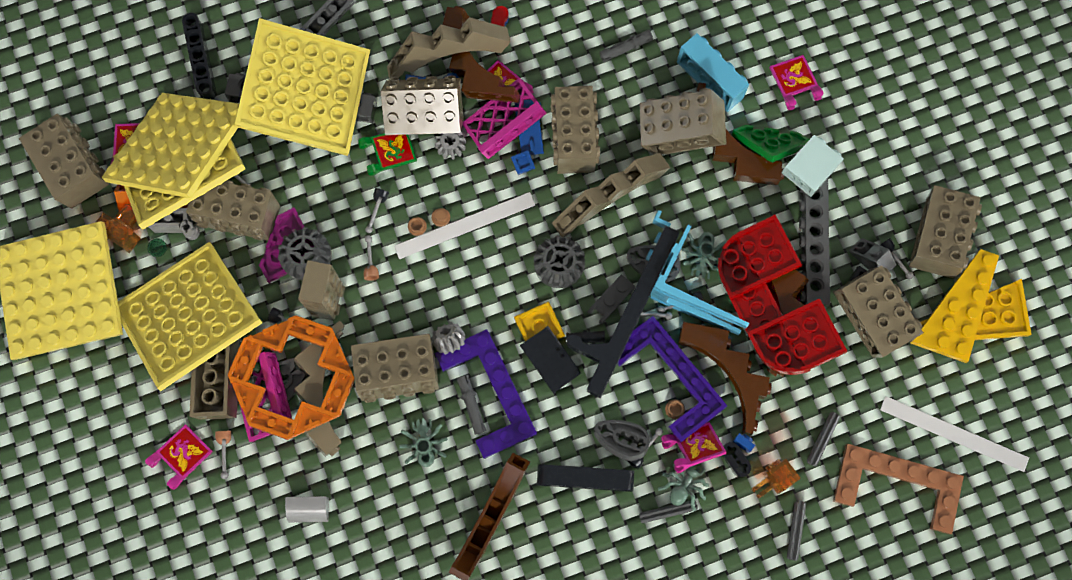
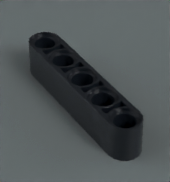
(194, 50)
(585, 478)

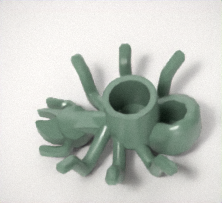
(703, 251)
(423, 445)
(684, 486)

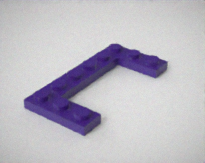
(708, 400)
(520, 422)

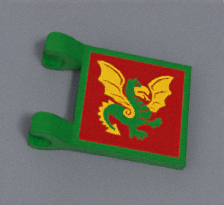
(390, 151)

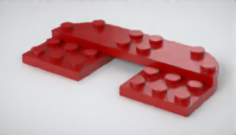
(783, 342)

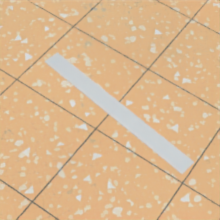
(464, 225)
(955, 434)

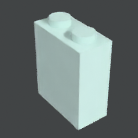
(812, 165)

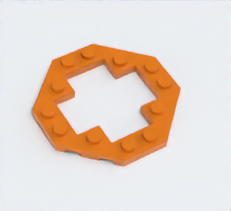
(308, 415)

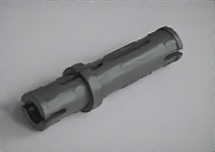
(624, 46)
(468, 396)

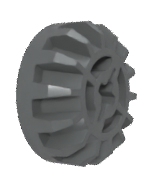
(320, 254)
(545, 269)

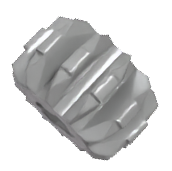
(446, 149)
(448, 338)

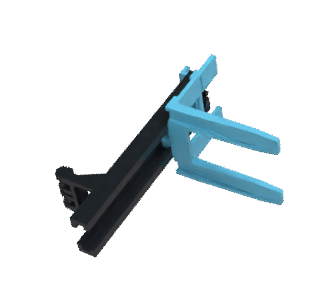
(649, 284)

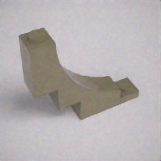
(446, 40)
(611, 189)
(312, 393)

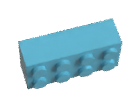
(709, 67)

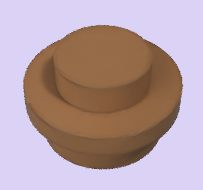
(440, 217)
(417, 226)
(674, 409)

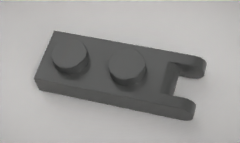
(612, 298)

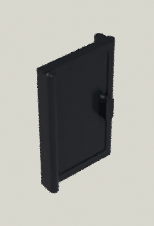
(551, 363)

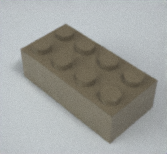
(321, 290)
(211, 389)

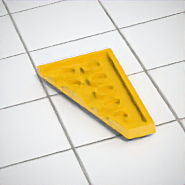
(1004, 314)
(957, 317)

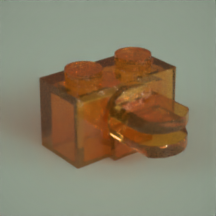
(120, 228)
(779, 476)

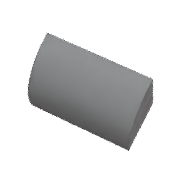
(307, 509)

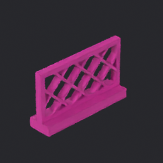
(498, 139)
(274, 391)

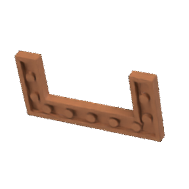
(946, 483)

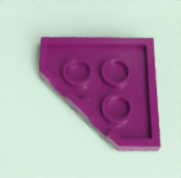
(283, 226)

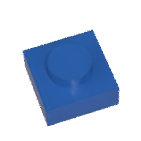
(523, 162)
(744, 442)

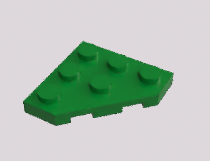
(770, 142)

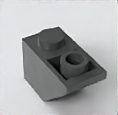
(872, 255)

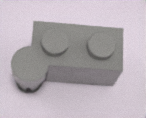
(177, 222)

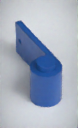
(531, 138)

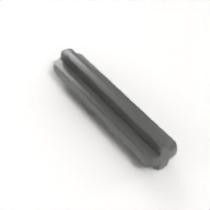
(823, 439)
(665, 512)
(796, 530)

